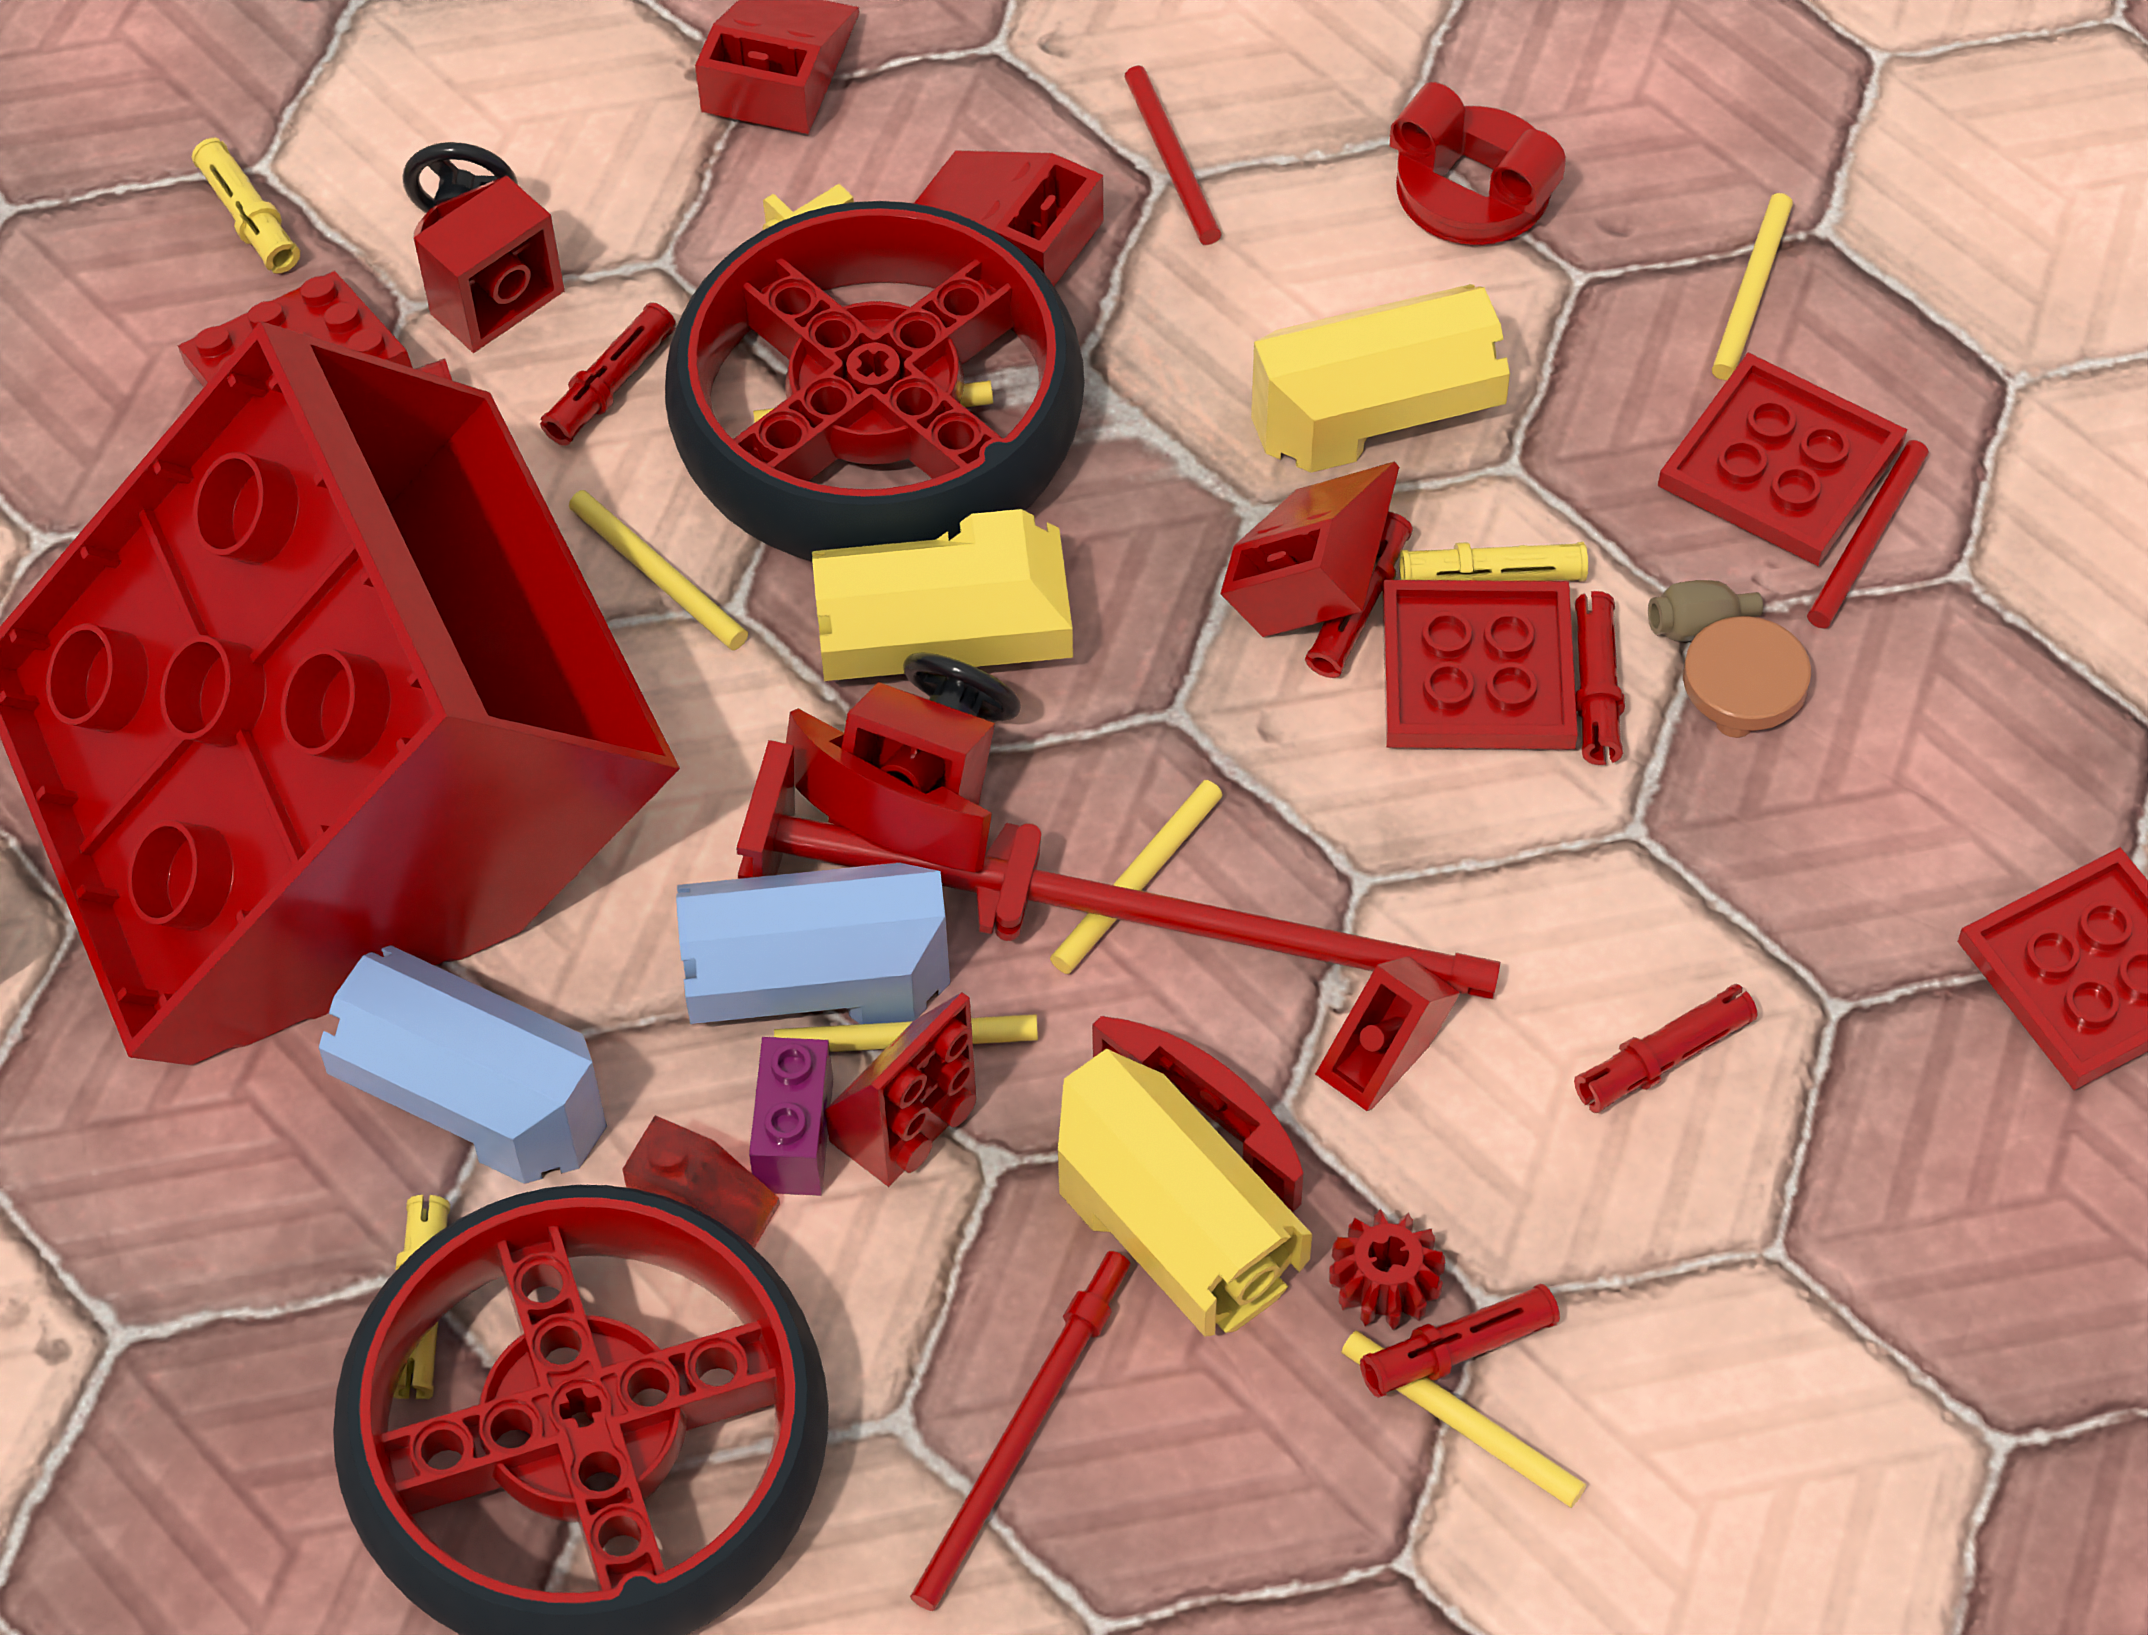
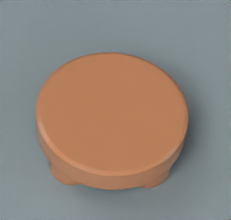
(1746, 674)

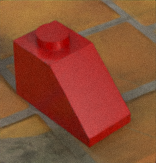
(1386, 1030)

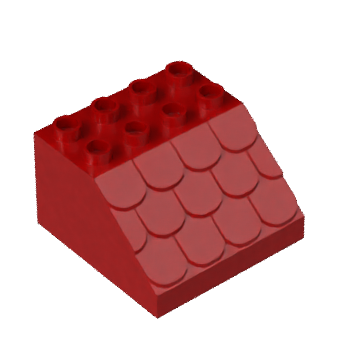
(315, 698)

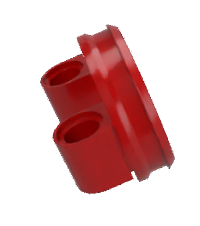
(1437, 132)

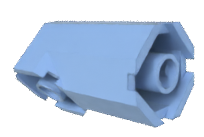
(815, 944)
(466, 1063)

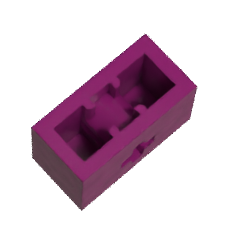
(790, 1115)

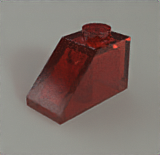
(700, 1175)

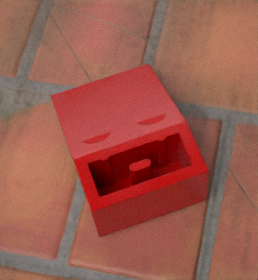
(773, 60)
(1027, 198)
(1311, 553)
(908, 1094)

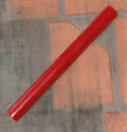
(1172, 155)
(1867, 534)

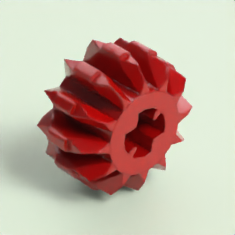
(1407, 1284)

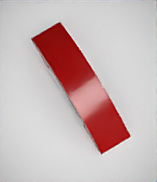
(880, 807)
(1216, 1093)

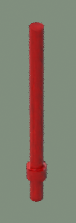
(1083, 1320)

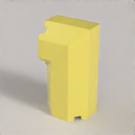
(1375, 372)
(976, 598)
(1174, 1193)

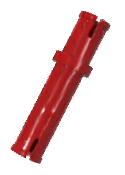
(593, 389)
(1333, 646)
(1599, 697)
(1647, 1058)
(1435, 1350)

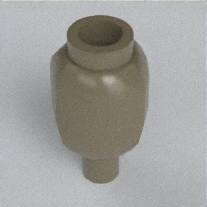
(1696, 604)

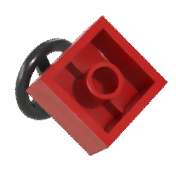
(481, 244)
(935, 738)

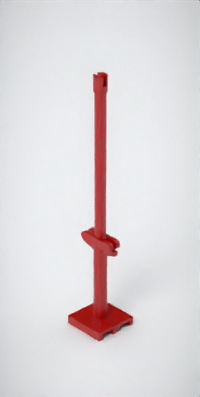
(1012, 880)

